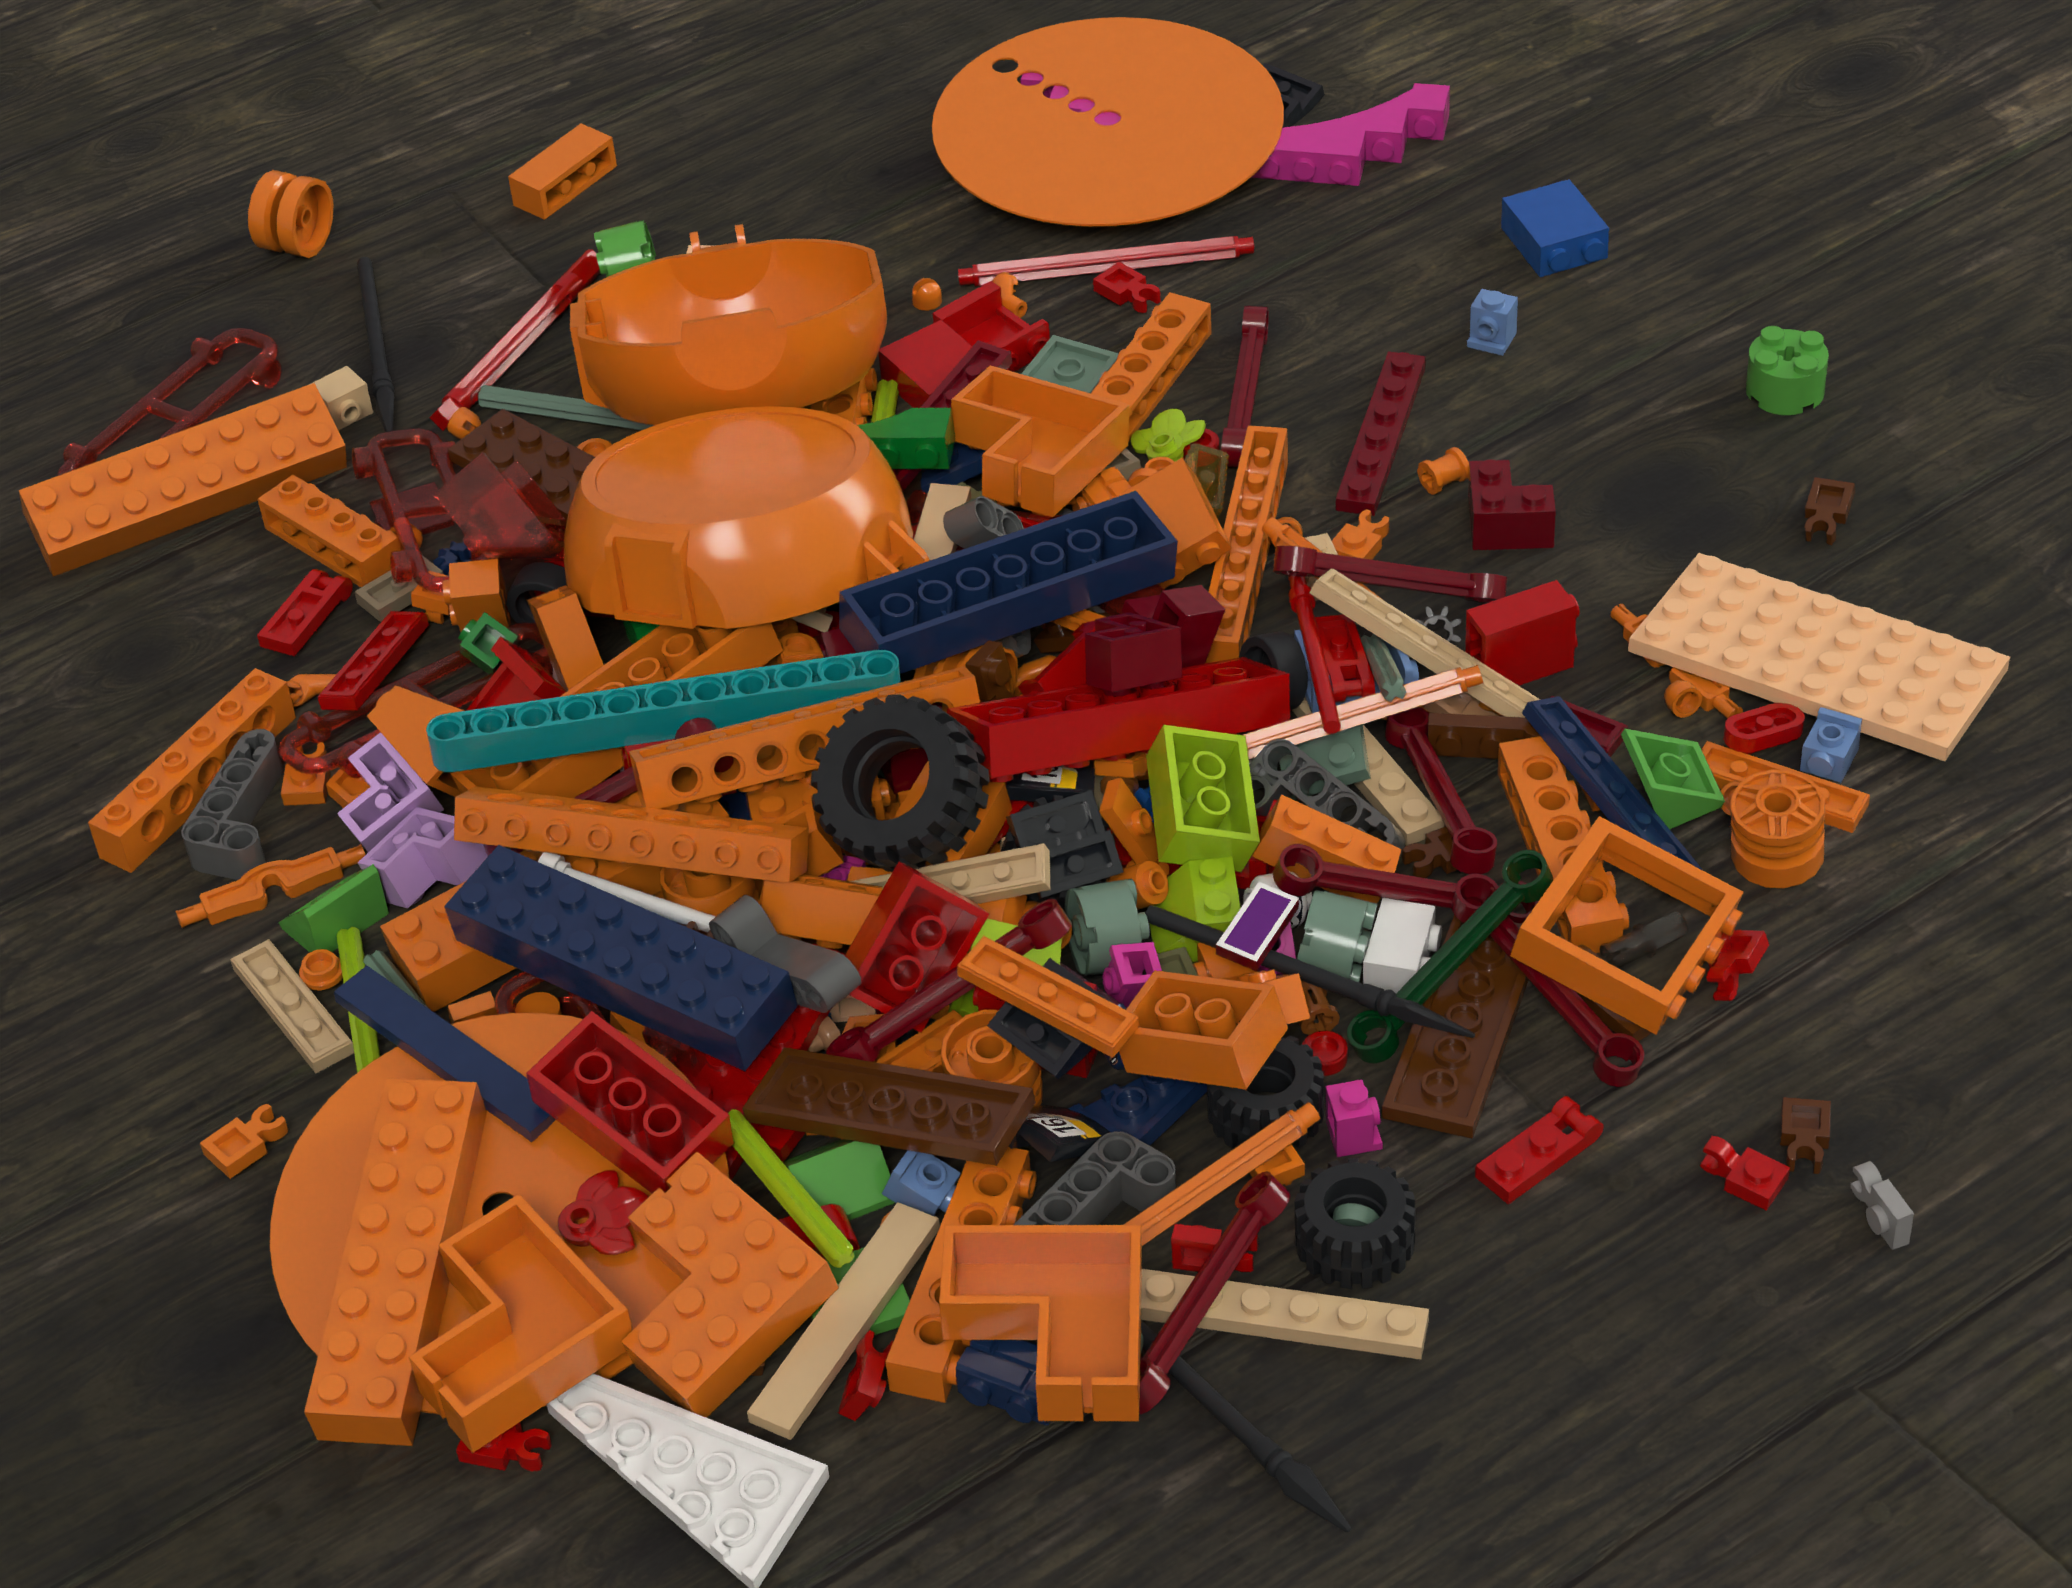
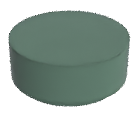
(1354, 1214)

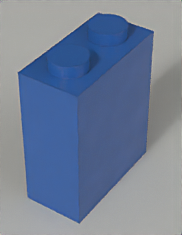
(1554, 228)

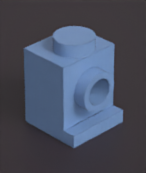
(1493, 321)
(1831, 745)
(922, 1182)

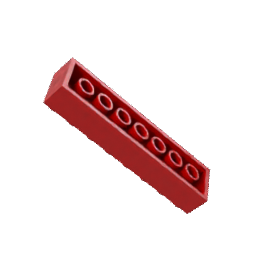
(1085, 724)

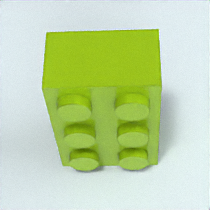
(1202, 796)

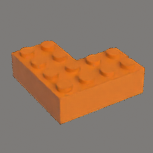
(1037, 437)
(1067, 1290)
(740, 1292)
(535, 1328)

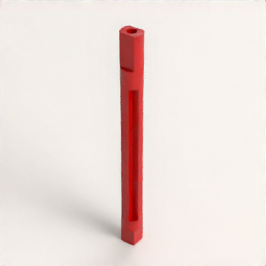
(519, 337)

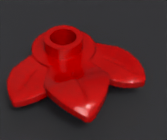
(607, 1213)

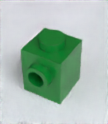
(480, 637)

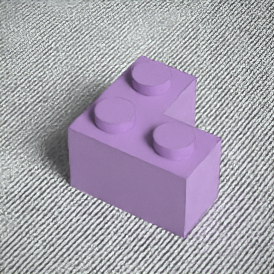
(391, 796)
(420, 854)

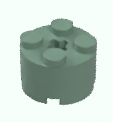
(1101, 918)
(1336, 933)

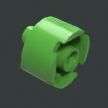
(623, 247)
(1787, 370)

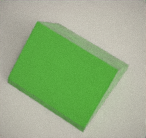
(1673, 776)
(349, 903)
(844, 1175)

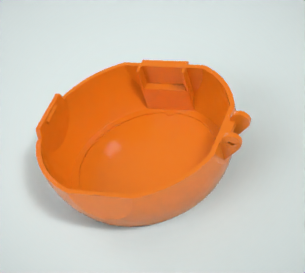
(730, 328)
(735, 519)

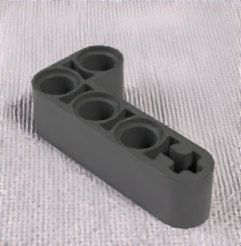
(980, 522)
(1297, 781)
(219, 827)
(816, 973)
(1104, 1176)

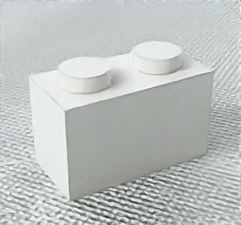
(1400, 943)

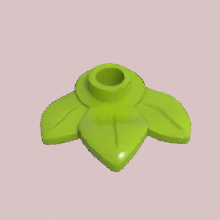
(1167, 435)

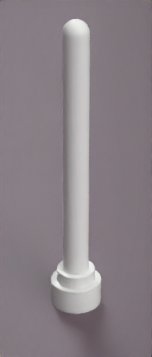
(662, 907)

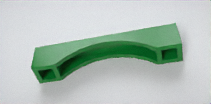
(915, 438)

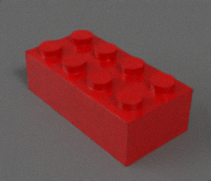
(627, 1104)

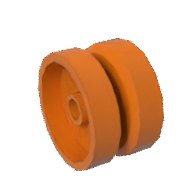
(290, 213)

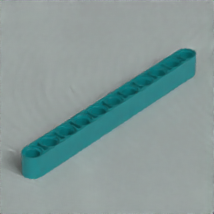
(647, 711)

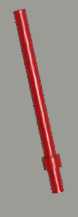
(1303, 604)

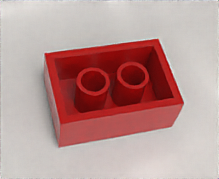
(911, 938)

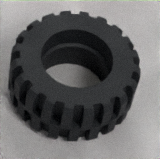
(859, 752)

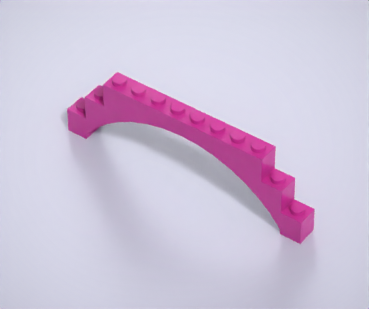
(1333, 148)

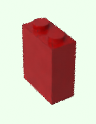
(922, 361)
(1525, 633)

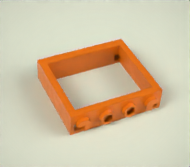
(1598, 978)

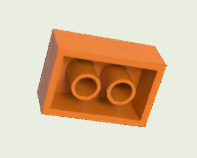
(1203, 1029)

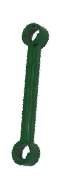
(1453, 952)

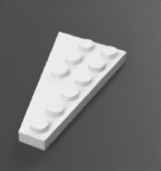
(710, 1479)

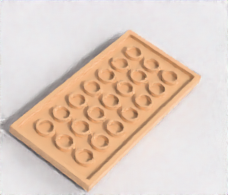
(1820, 653)

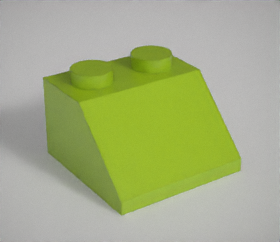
(1203, 893)

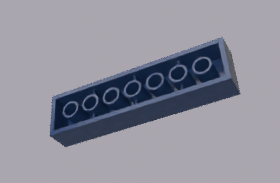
(1010, 583)
(622, 957)

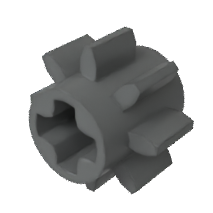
(1448, 625)

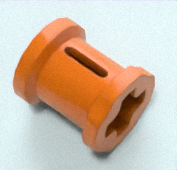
(1443, 470)

